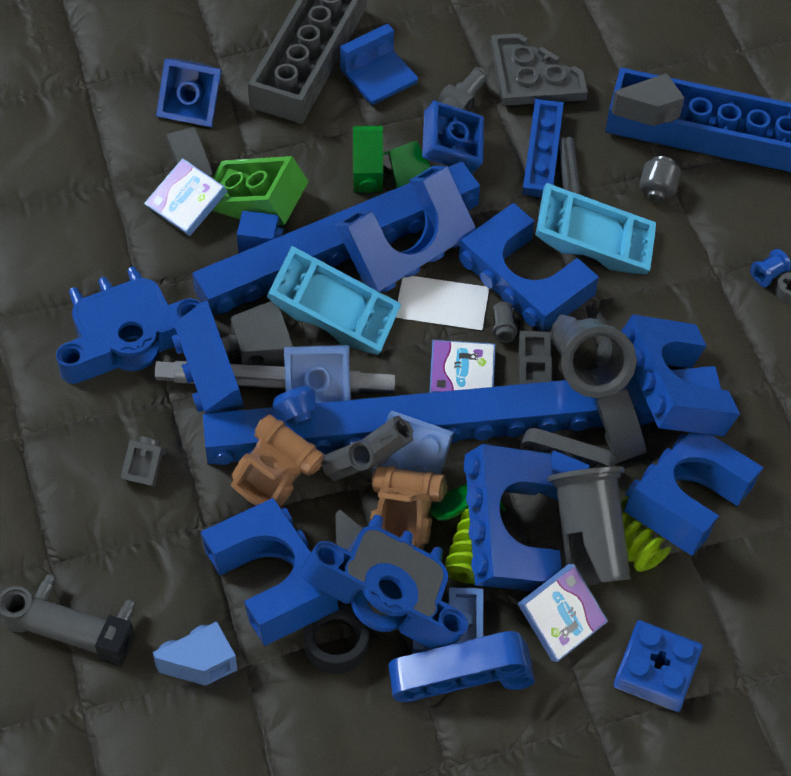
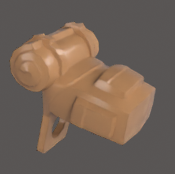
(274, 463)
(406, 500)

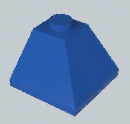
(188, 92)

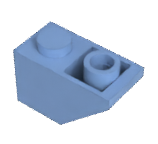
(197, 657)

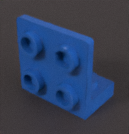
(375, 66)

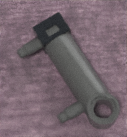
(107, 638)

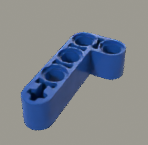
(461, 666)

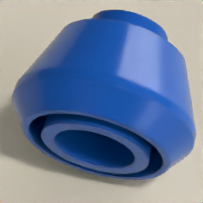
(296, 404)

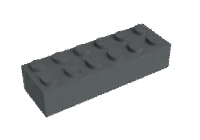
(303, 56)

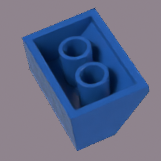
(206, 362)

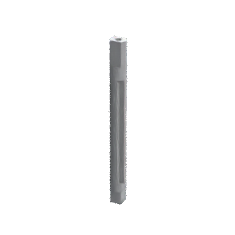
(275, 377)

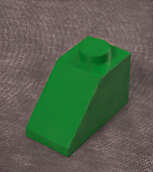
(367, 159)

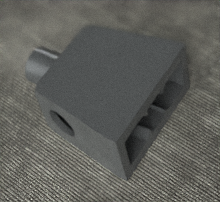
(258, 336)

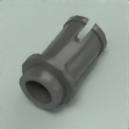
(504, 327)

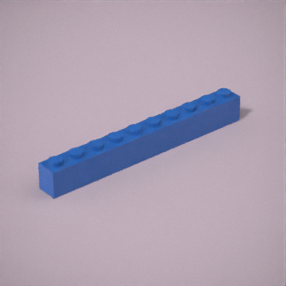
(253, 271)

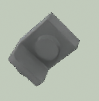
(143, 461)

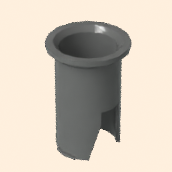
(614, 360)
(593, 523)

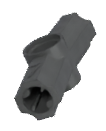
(380, 444)

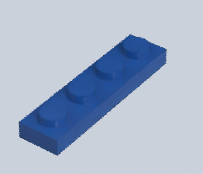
(542, 146)

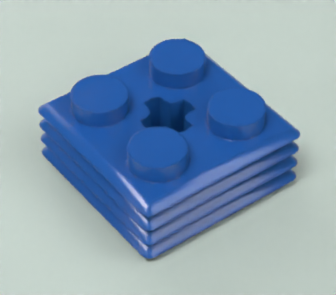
(453, 136)
(664, 685)

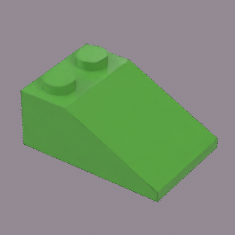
(260, 186)

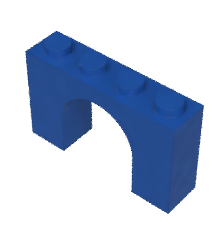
(445, 226)
(536, 300)
(670, 399)
(671, 512)
(269, 533)
(497, 556)

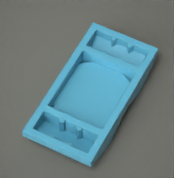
(595, 230)
(333, 301)

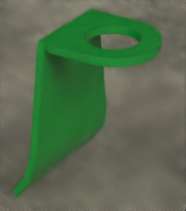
(407, 162)
(453, 504)

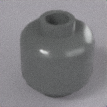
(660, 178)

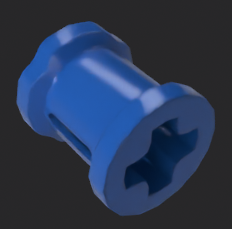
(770, 268)

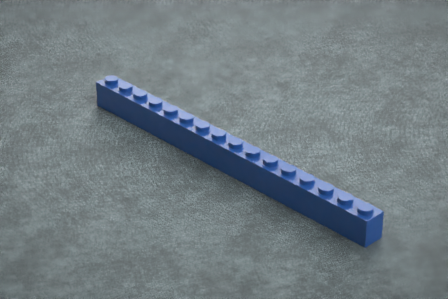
(466, 412)

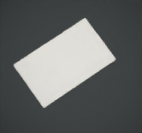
(442, 302)

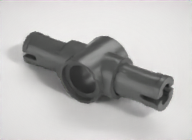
(464, 92)

